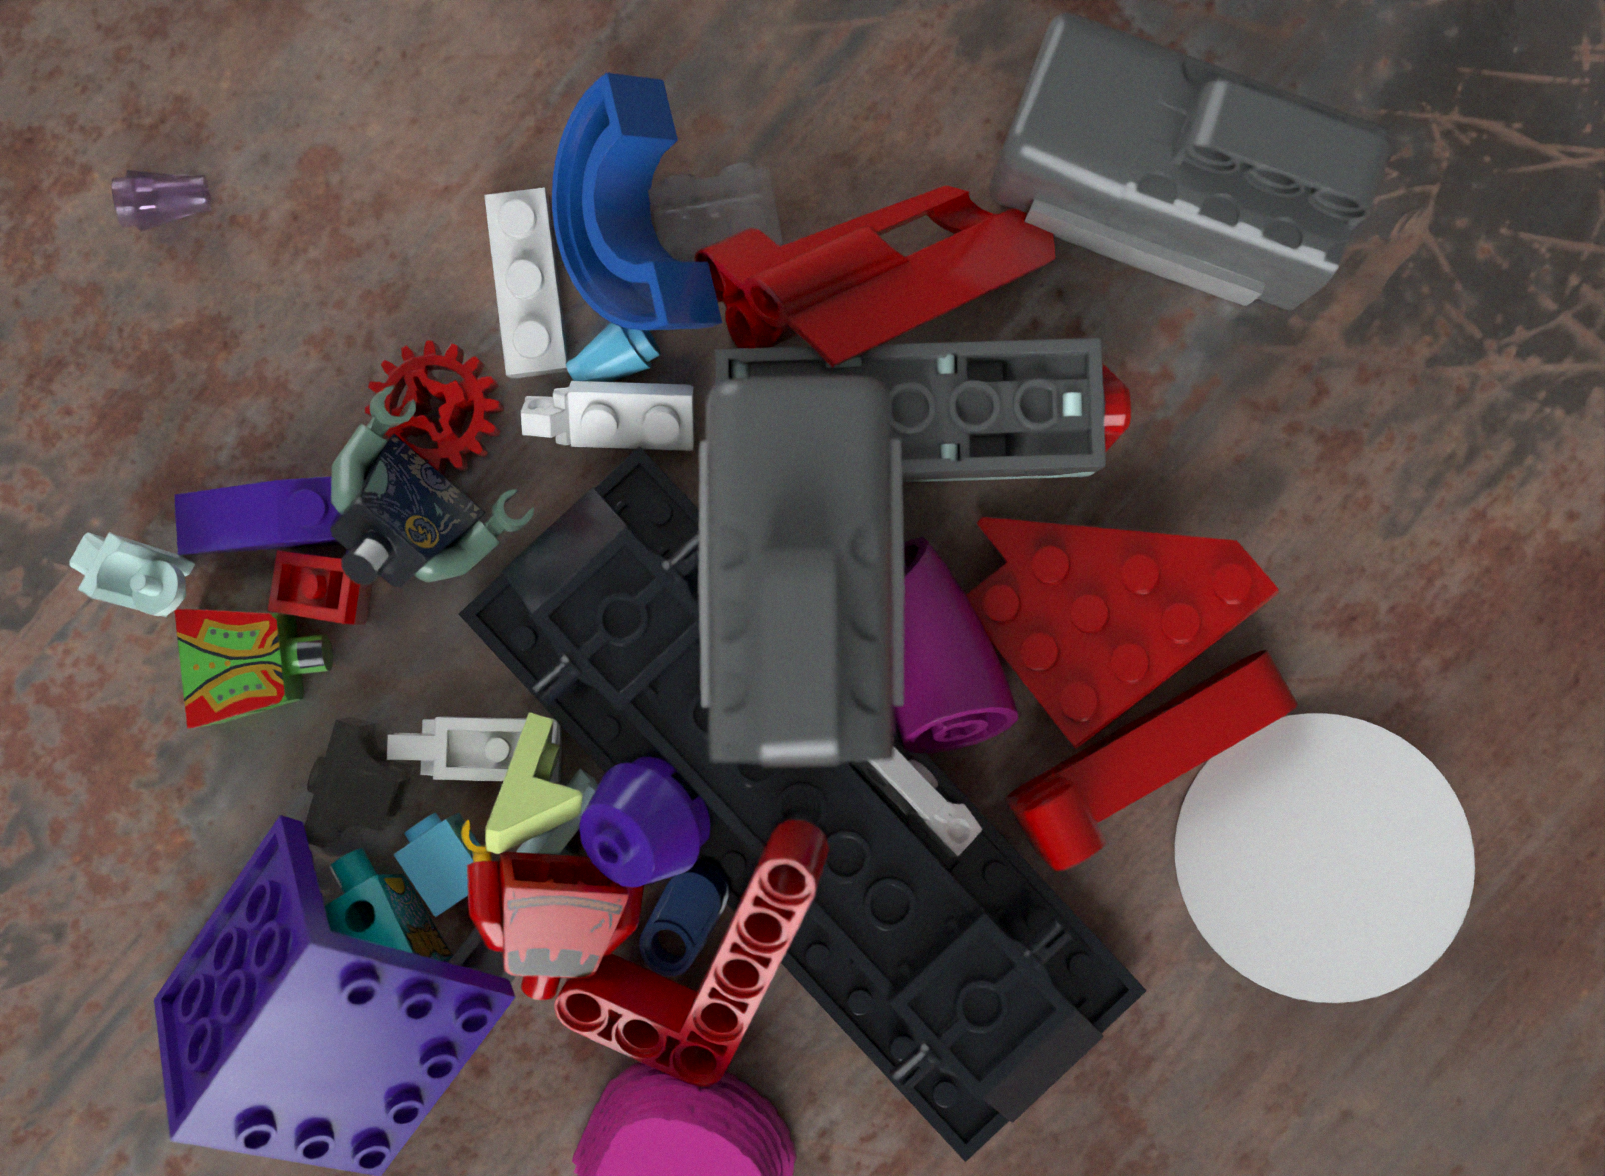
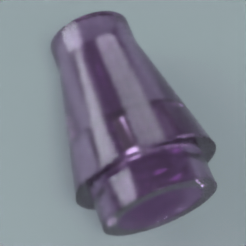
(158, 198)

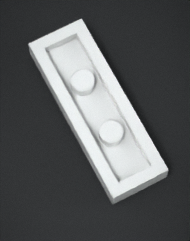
(527, 283)

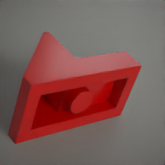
(317, 589)

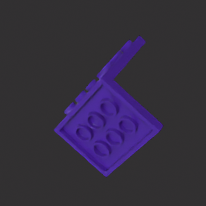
(306, 1035)

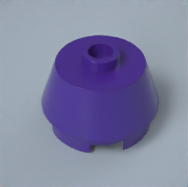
(643, 824)

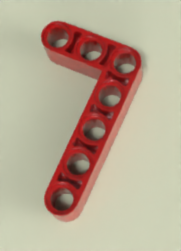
(1068, 800)
(699, 1031)

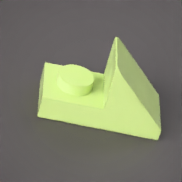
(527, 798)

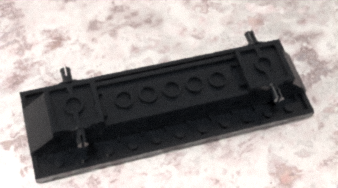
(938, 967)

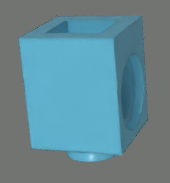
(437, 861)

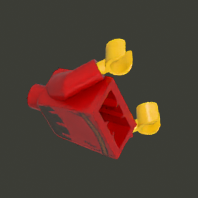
(547, 914)

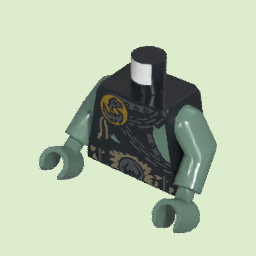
(402, 512)

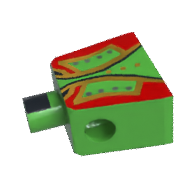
(243, 662)

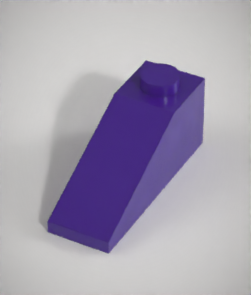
(256, 517)

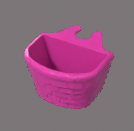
(673, 1128)

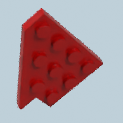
(1108, 612)

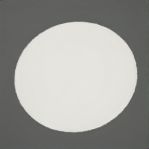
(1325, 858)

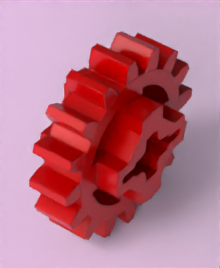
(458, 399)

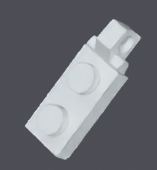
(614, 415)
(465, 747)
(913, 794)

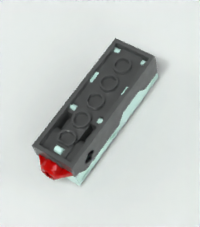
(977, 404)

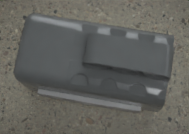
(1186, 166)
(801, 571)

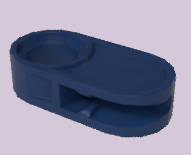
(691, 909)

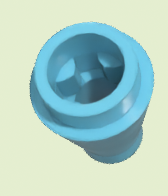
(614, 355)

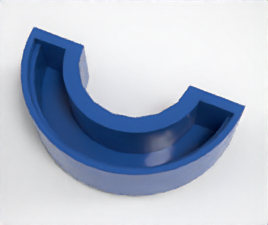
(605, 211)

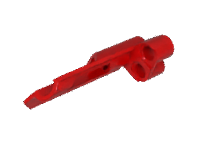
(856, 291)

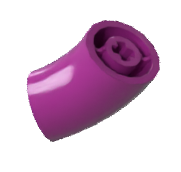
(950, 669)

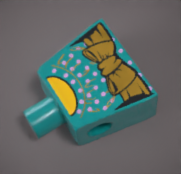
(382, 909)

